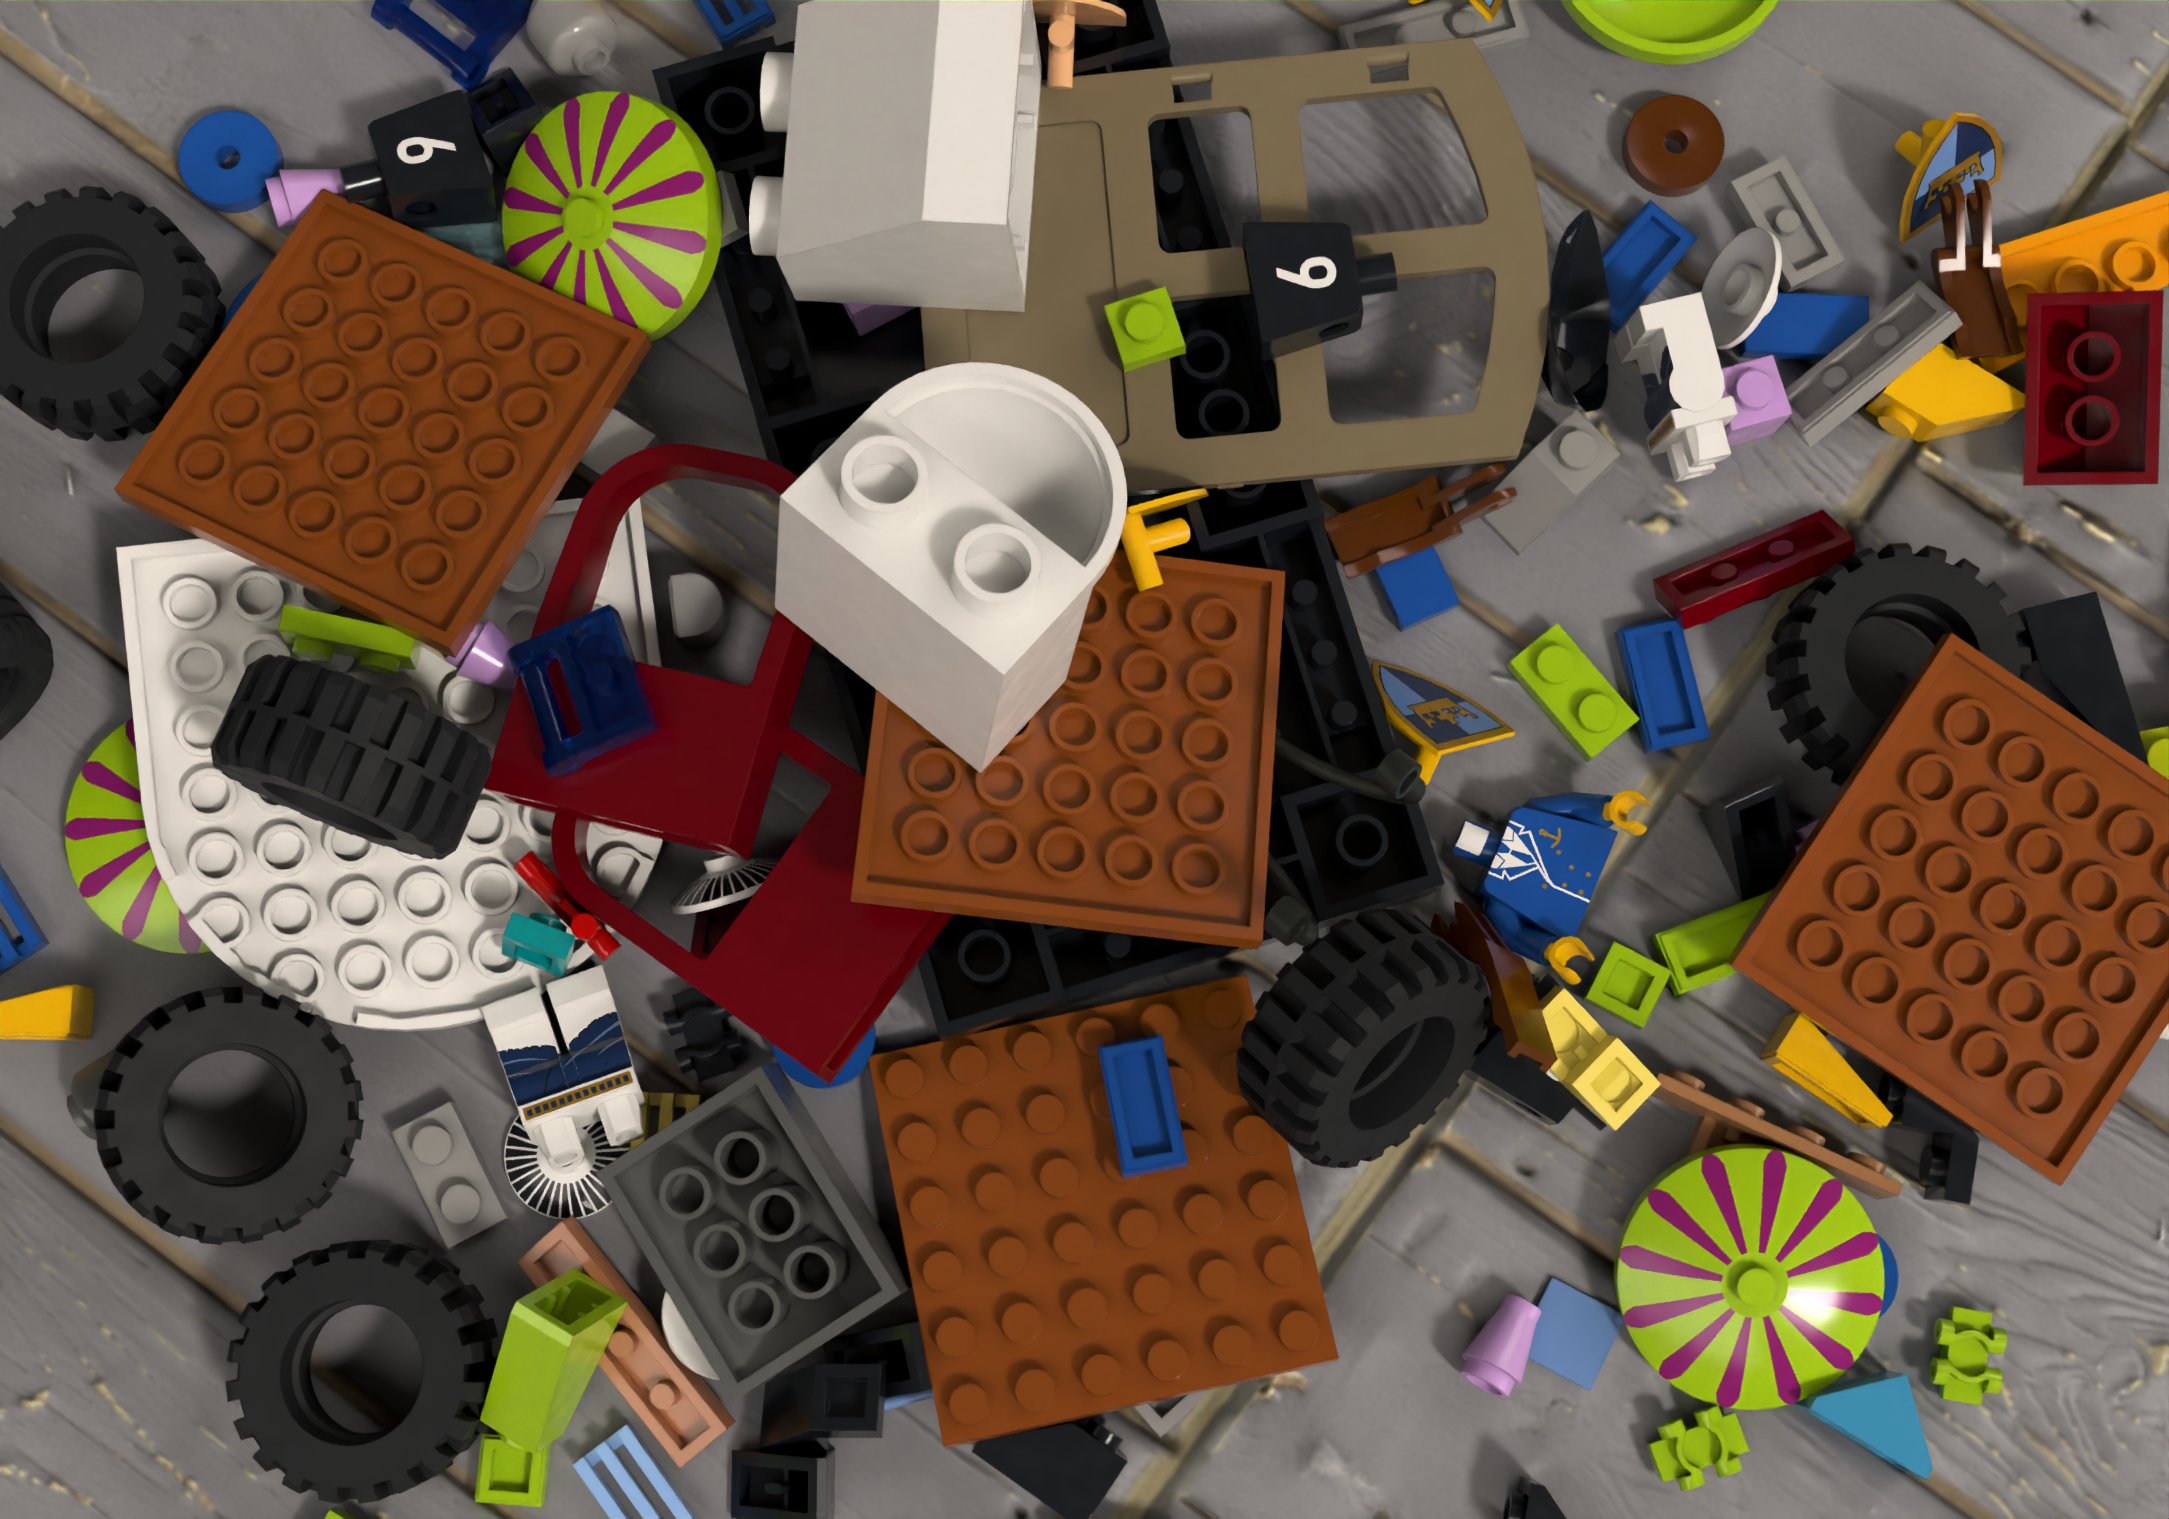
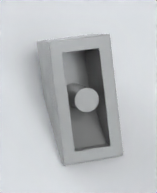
(1551, 480)

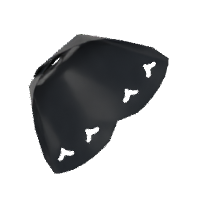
(1583, 298)

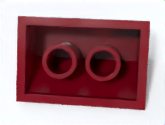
(2093, 388)

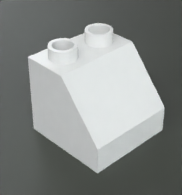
(903, 153)

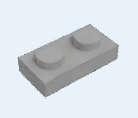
(1778, 203)
(451, 1174)

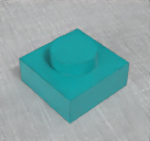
(538, 942)

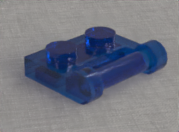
(489, 21)
(601, 682)

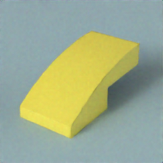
(1593, 1063)

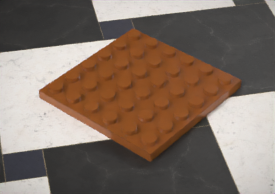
(386, 421)
(1124, 796)
(1983, 910)
(1052, 1276)

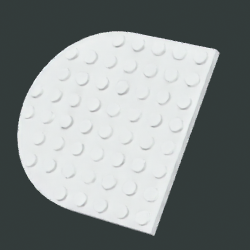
(318, 910)

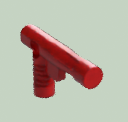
(556, 896)

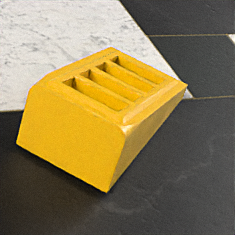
(49, 1014)
(1812, 1063)

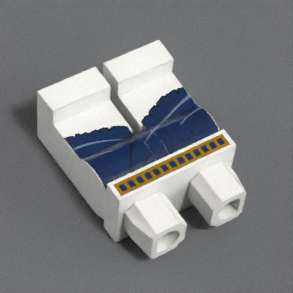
(1681, 383)
(575, 1087)

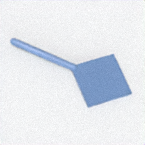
(1573, 1333)

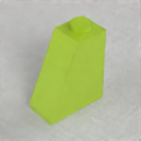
(549, 1358)

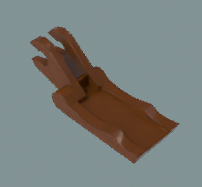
(1972, 277)
(1410, 521)
(1509, 980)

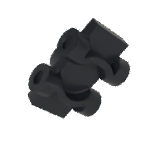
(708, 1046)

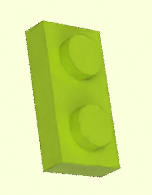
(321, 634)
(1572, 692)

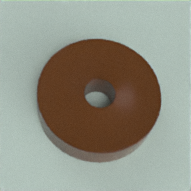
(1680, 120)

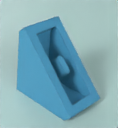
(1877, 1415)

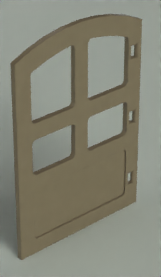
(1101, 244)

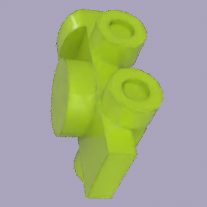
(1963, 1355)
(1688, 1449)

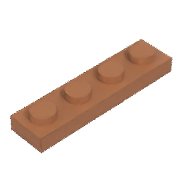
(637, 1358)

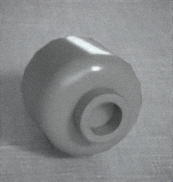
(572, 35)

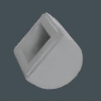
(697, 610)

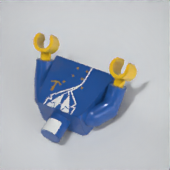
(1546, 869)

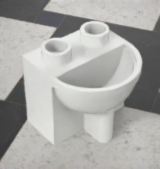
(956, 546)

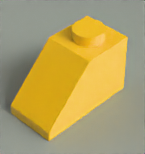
(1944, 398)

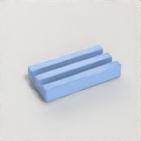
(604, 1494)

